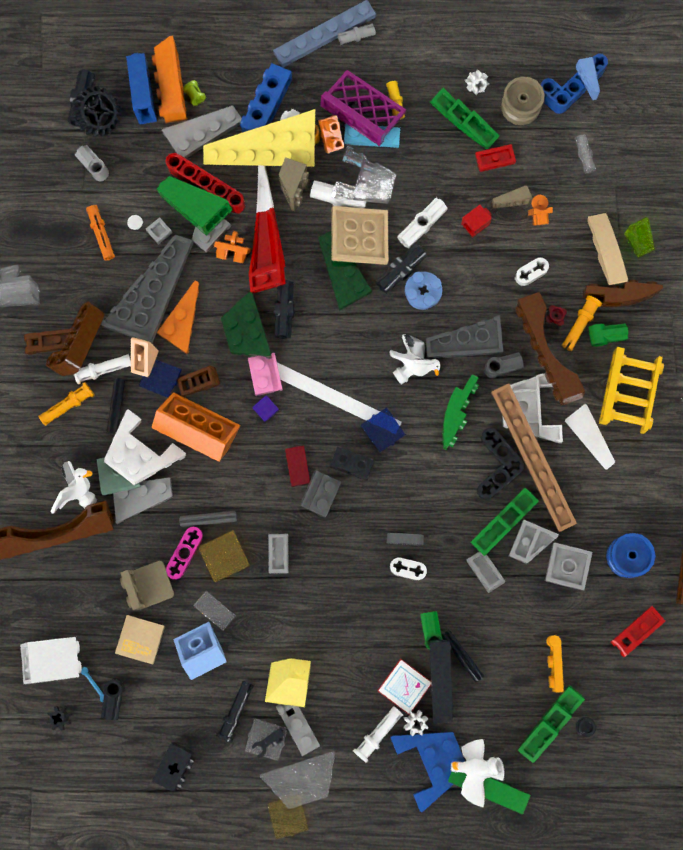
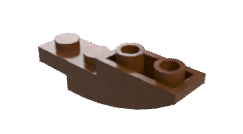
(629, 293)

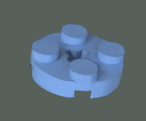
(427, 300)

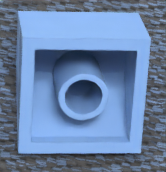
(199, 651)

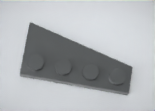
(471, 340)

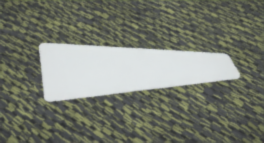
(588, 432)

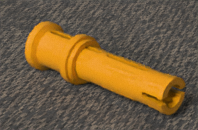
(585, 316)
(73, 399)

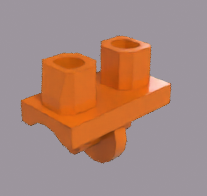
(331, 134)
(540, 210)
(240, 251)

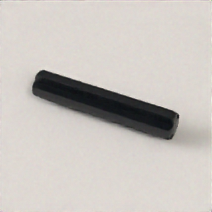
(115, 406)
(462, 656)

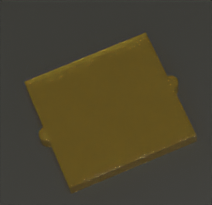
(285, 820)

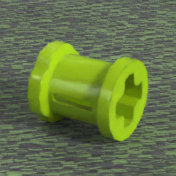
(194, 93)

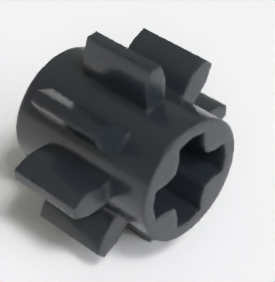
(54, 720)

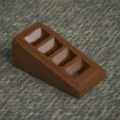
(214, 381)

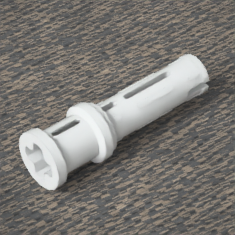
(93, 371)
(372, 741)

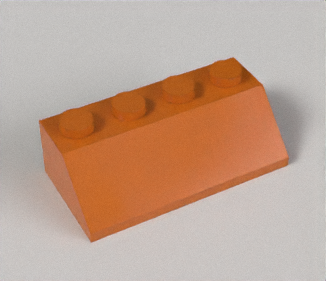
(170, 81)
(195, 426)

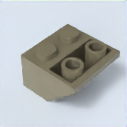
(293, 181)

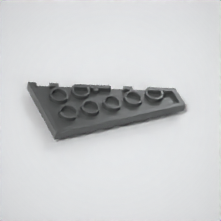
(148, 298)

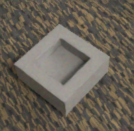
(158, 230)

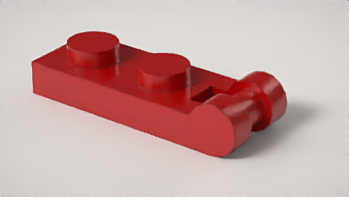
(638, 631)

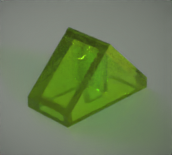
(640, 237)

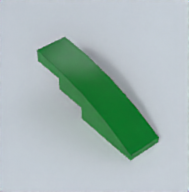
(464, 119)
(504, 521)
(551, 723)
(497, 792)

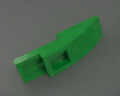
(454, 417)

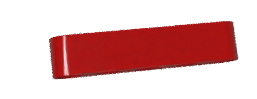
(200, 176)

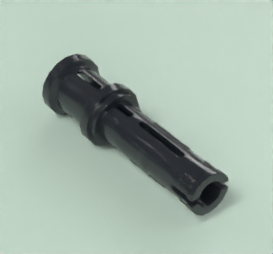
(232, 720)

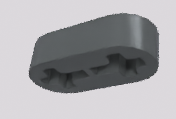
(405, 539)

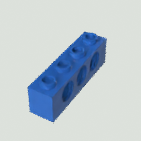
(274, 75)

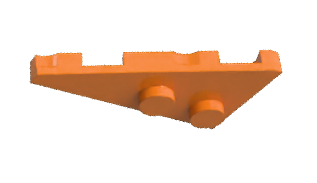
(179, 323)

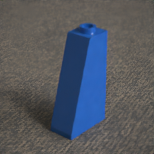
(141, 88)

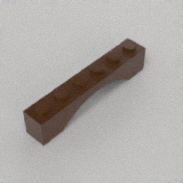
(565, 382)
(91, 521)

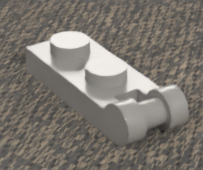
(298, 728)

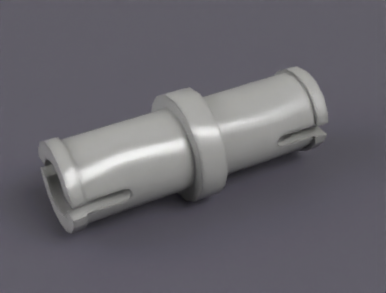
(356, 34)

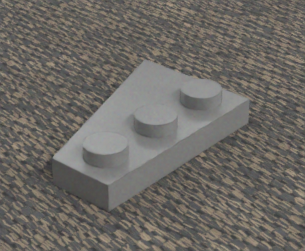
(136, 500)

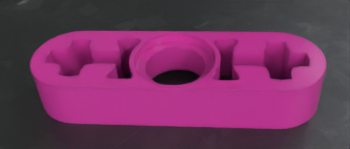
(172, 563)

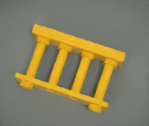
(616, 378)

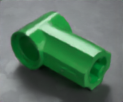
(602, 334)
(430, 626)

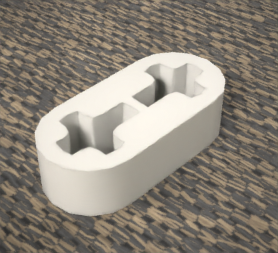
(534, 275)
(406, 573)

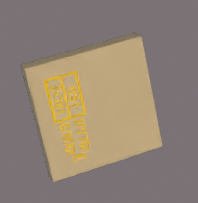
(140, 639)

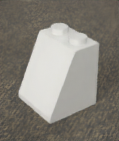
(50, 660)

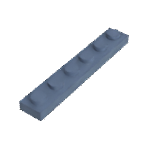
(324, 33)

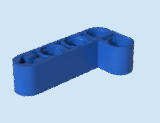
(564, 93)

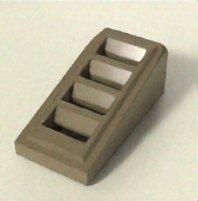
(513, 198)

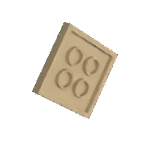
(359, 235)

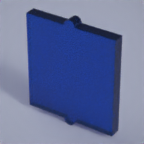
(161, 379)
(383, 430)

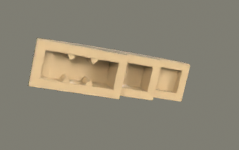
(608, 249)

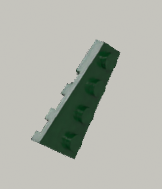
(345, 276)

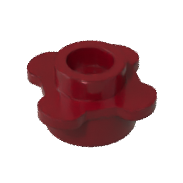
(561, 312)

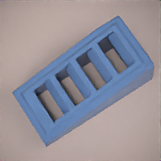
(587, 72)

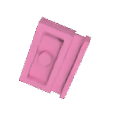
(265, 374)

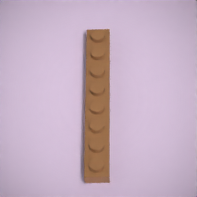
(533, 457)

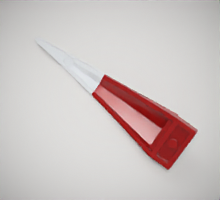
(267, 254)

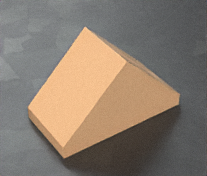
(142, 356)

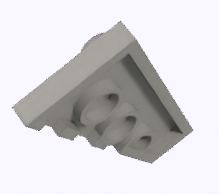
(192, 134)

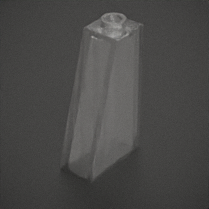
(19, 291)

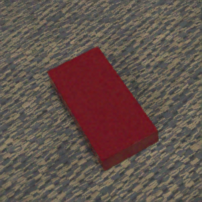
(297, 466)

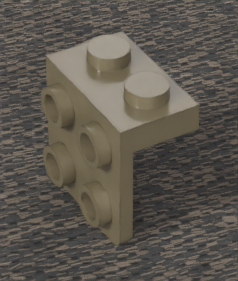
(147, 585)

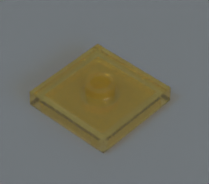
(224, 556)

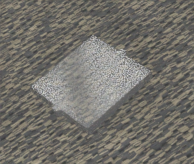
(260, 730)

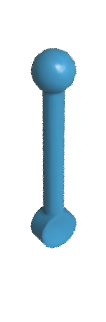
(84, 671)

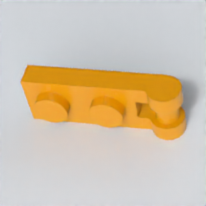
(555, 663)

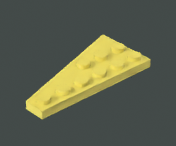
(267, 144)

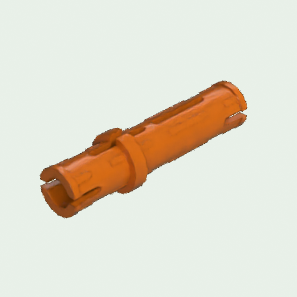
(107, 251)

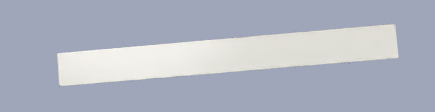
(327, 393)

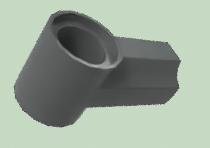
(505, 365)

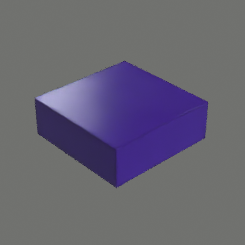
(265, 408)

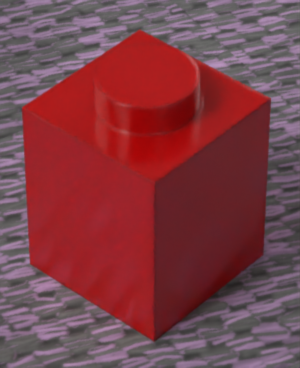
(476, 220)

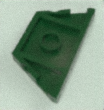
(245, 329)

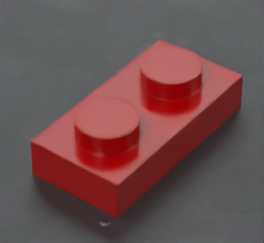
(495, 158)

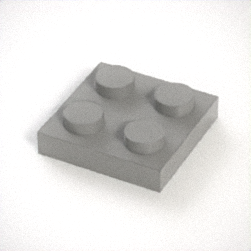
(568, 566)

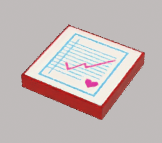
(404, 686)

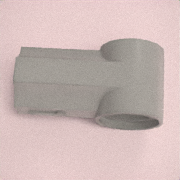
(92, 163)

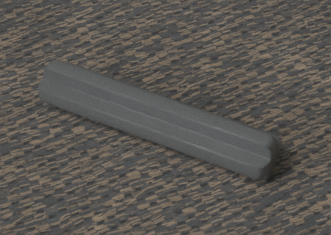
(209, 518)

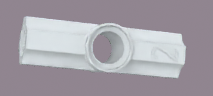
(324, 192)
(429, 215)

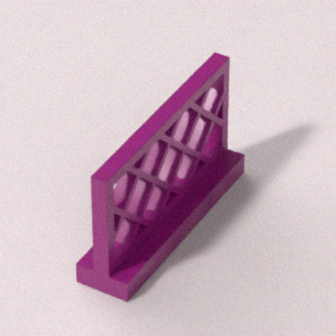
(366, 126)

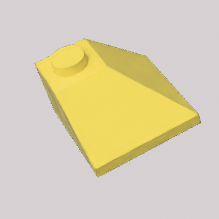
(288, 682)

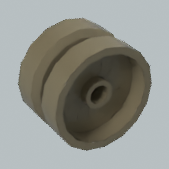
(522, 100)

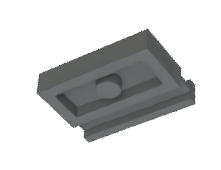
(320, 493)

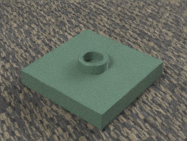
(111, 480)

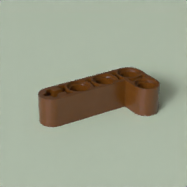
(78, 341)

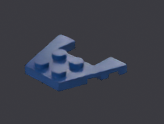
(437, 754)

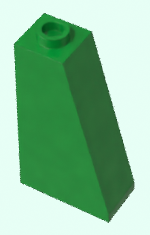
(196, 205)

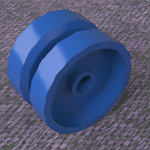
(642, 554)

